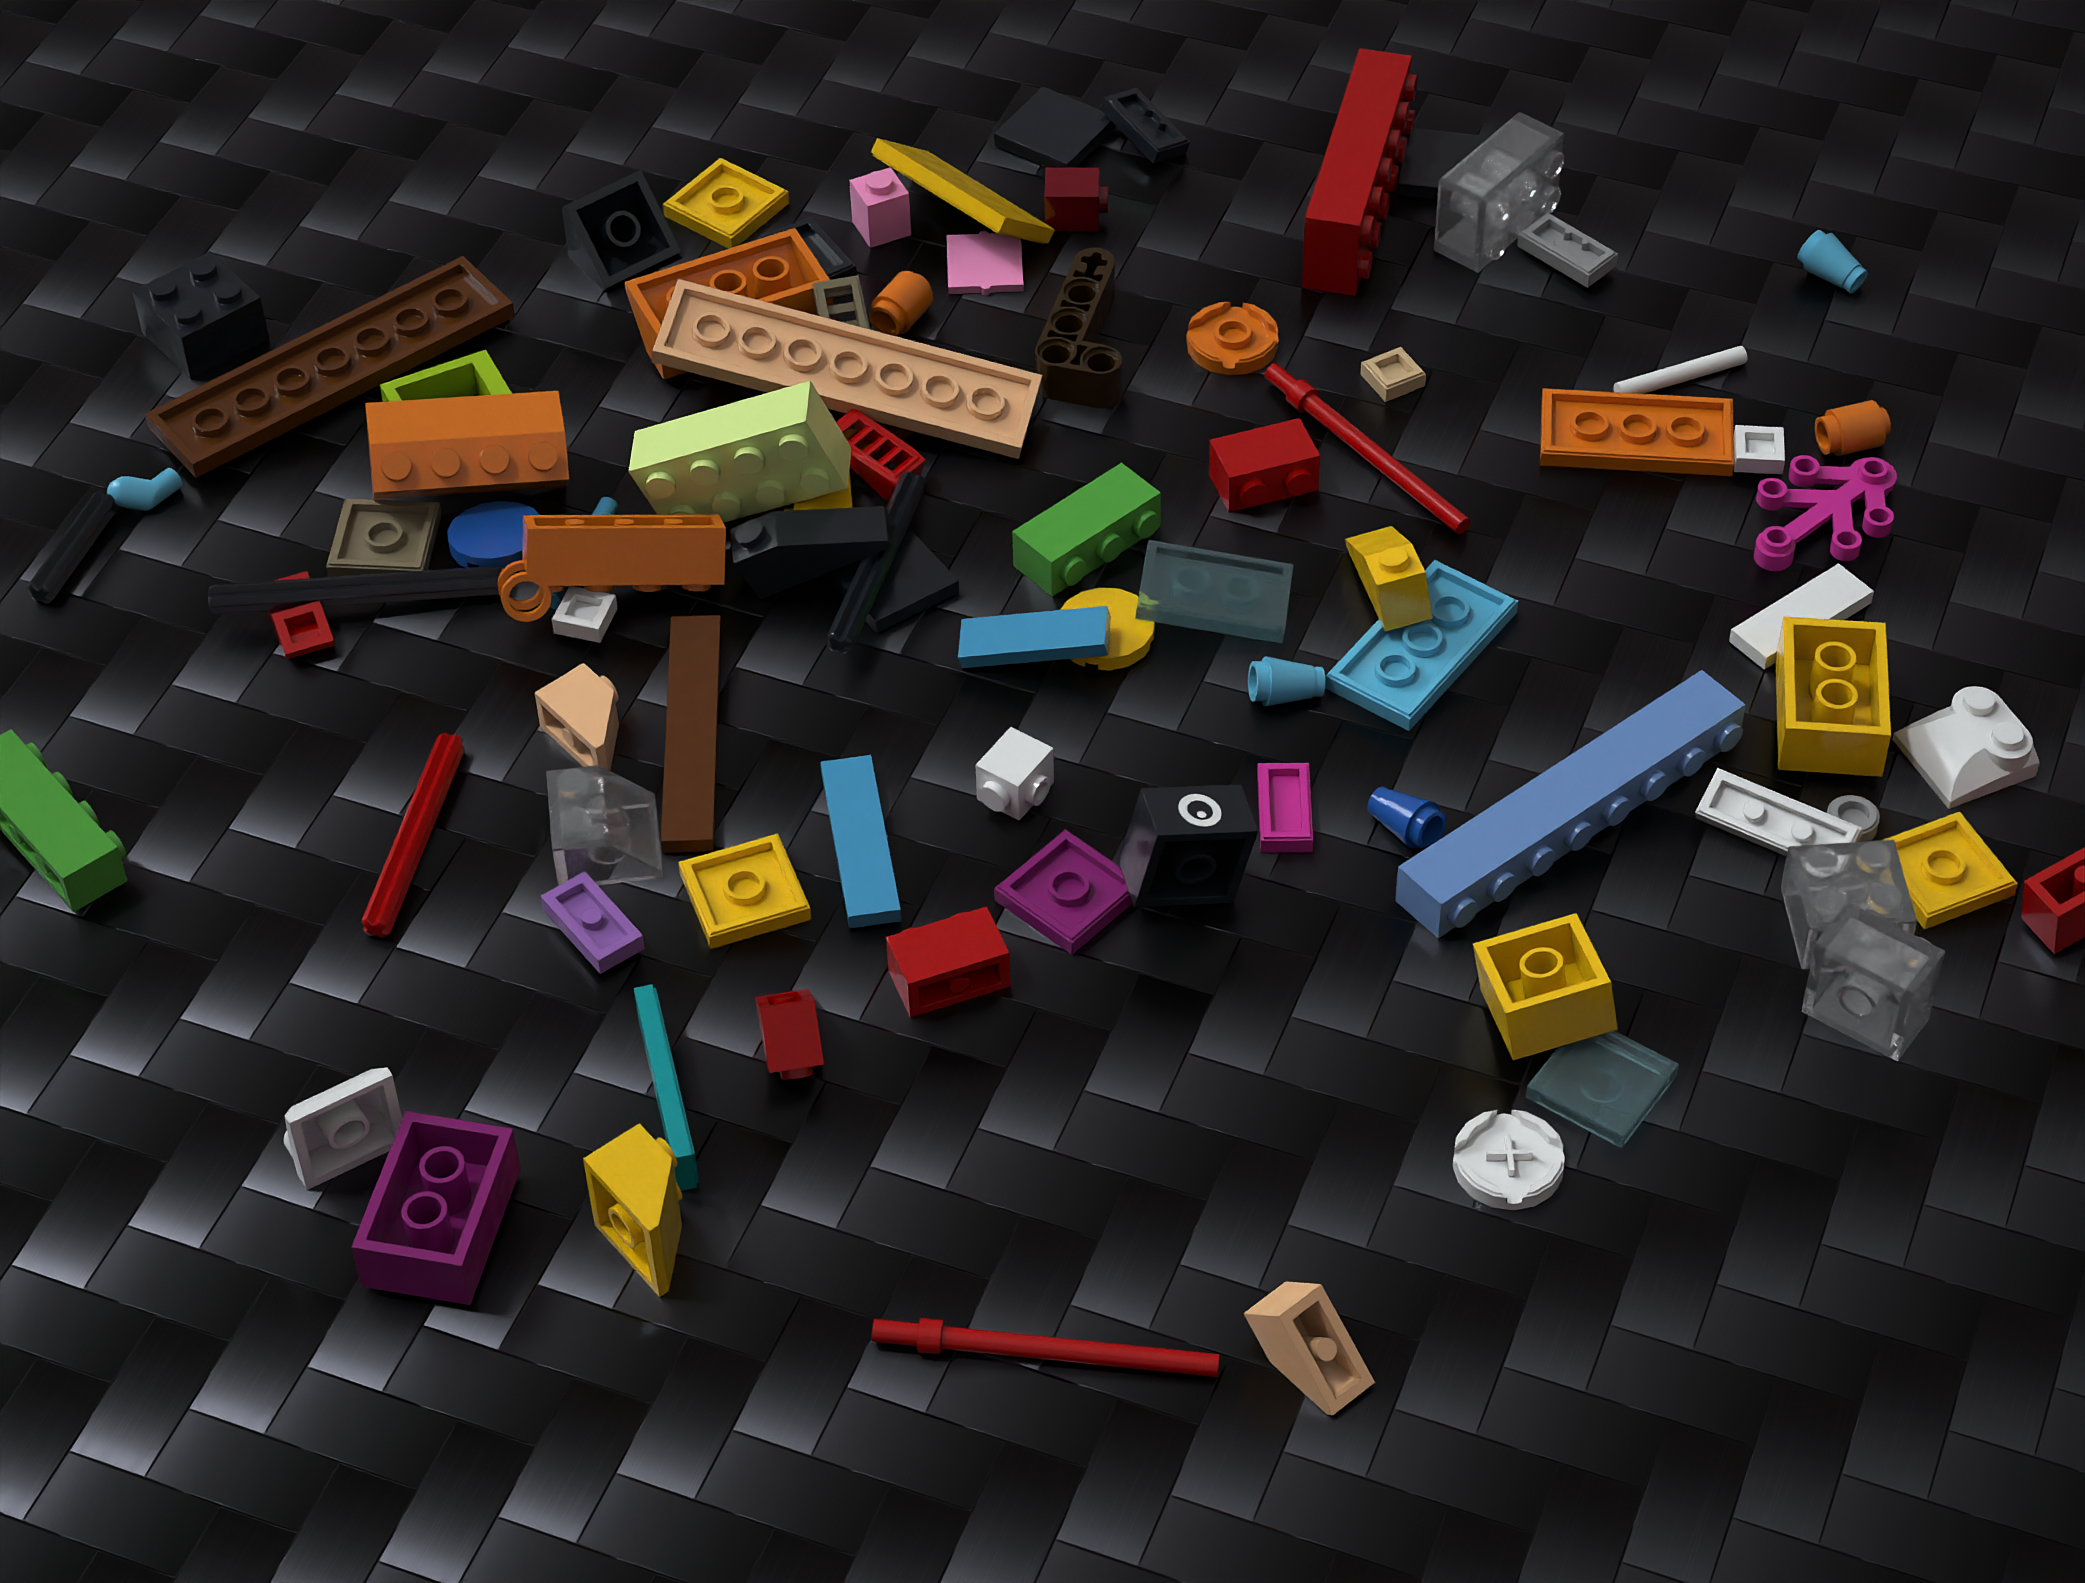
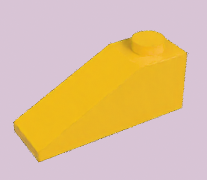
(1391, 577)

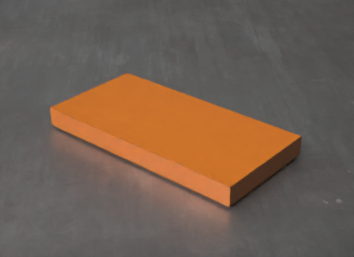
(1637, 432)

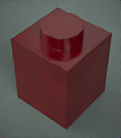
(1074, 199)

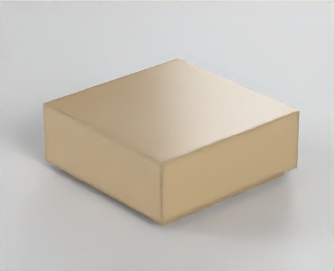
(1393, 374)

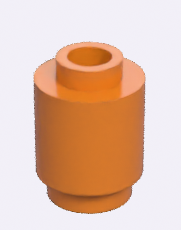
(901, 303)
(1852, 428)

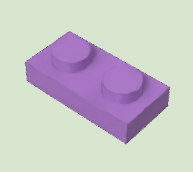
(592, 922)

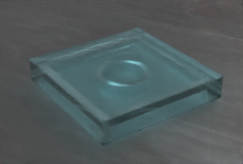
(1603, 1084)

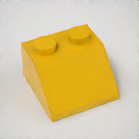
(638, 1202)

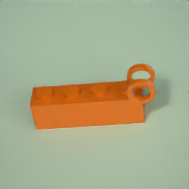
(611, 552)

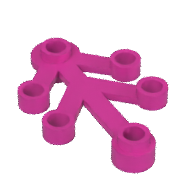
(1865, 480)

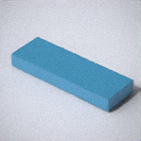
(1034, 637)

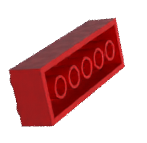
(1359, 172)

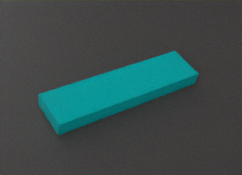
(666, 1086)

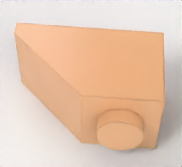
(581, 715)
(1310, 1344)

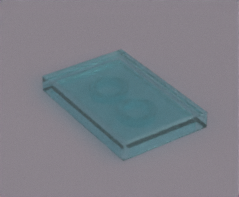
(1214, 591)

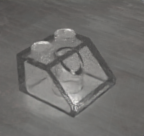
(602, 826)

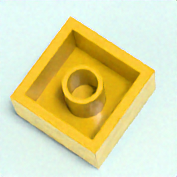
(1545, 986)

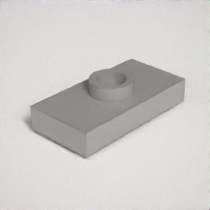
(1567, 250)

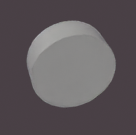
(1858, 812)

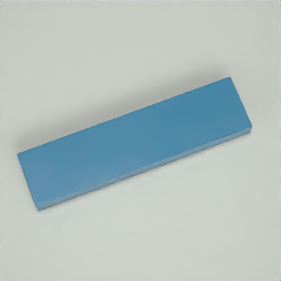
(860, 842)

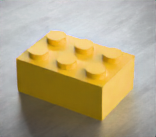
(1832, 696)

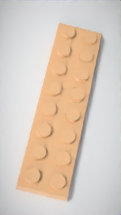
(849, 367)

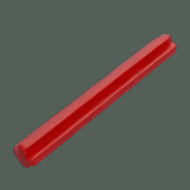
(413, 835)

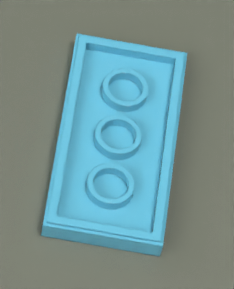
(1412, 666)

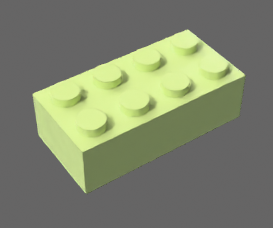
(743, 456)

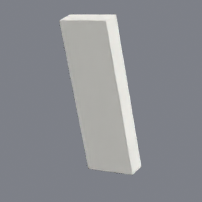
(1828, 596)
(1769, 816)

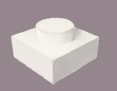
(1759, 449)
(584, 614)

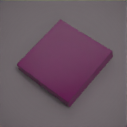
(1066, 892)

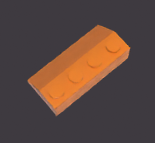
(769, 269)
(466, 445)

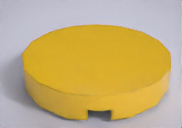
(1128, 636)

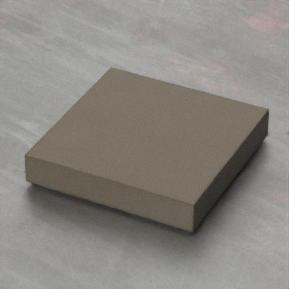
(383, 537)

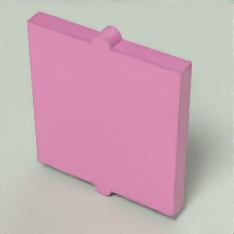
(984, 263)

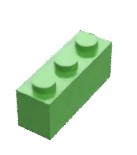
(1086, 529)

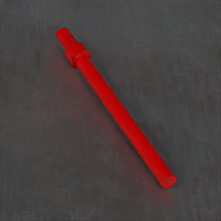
(1306, 399)
(932, 1337)

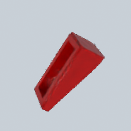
(882, 440)

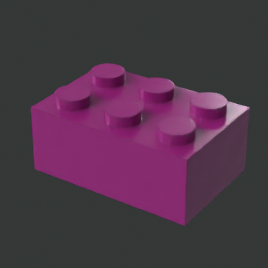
(436, 1208)

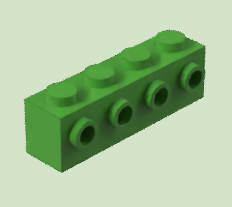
(55, 830)

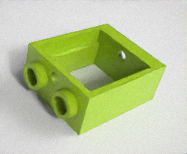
(456, 378)

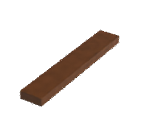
(691, 735)

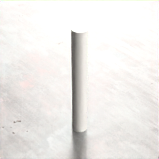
(1683, 372)

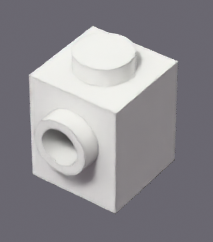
(1015, 774)

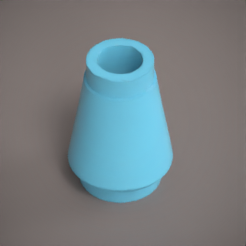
(1831, 261)
(1284, 681)

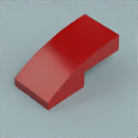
(301, 627)

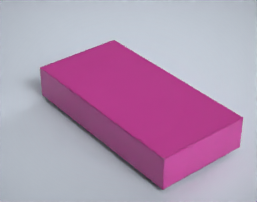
(1284, 807)

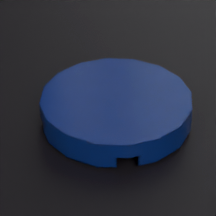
(489, 534)

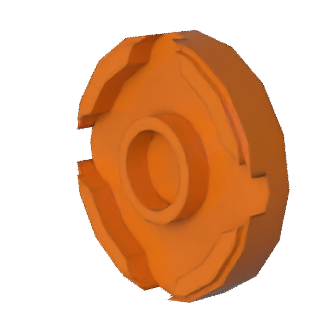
(1232, 338)

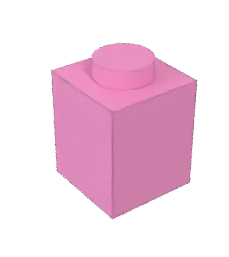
(880, 207)

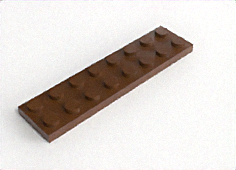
(328, 366)

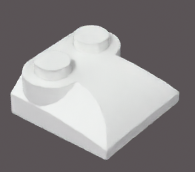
(1970, 747)
(343, 1126)

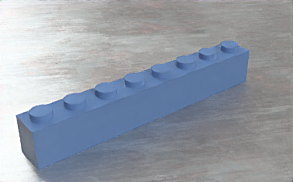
(1569, 804)

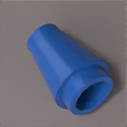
(1408, 817)

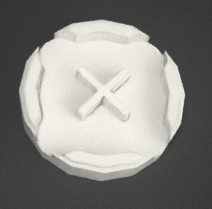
(1508, 1159)

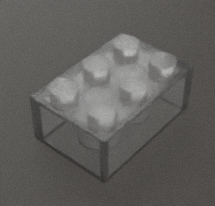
(1498, 191)

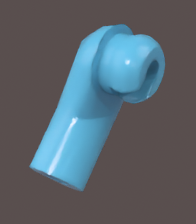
(144, 493)

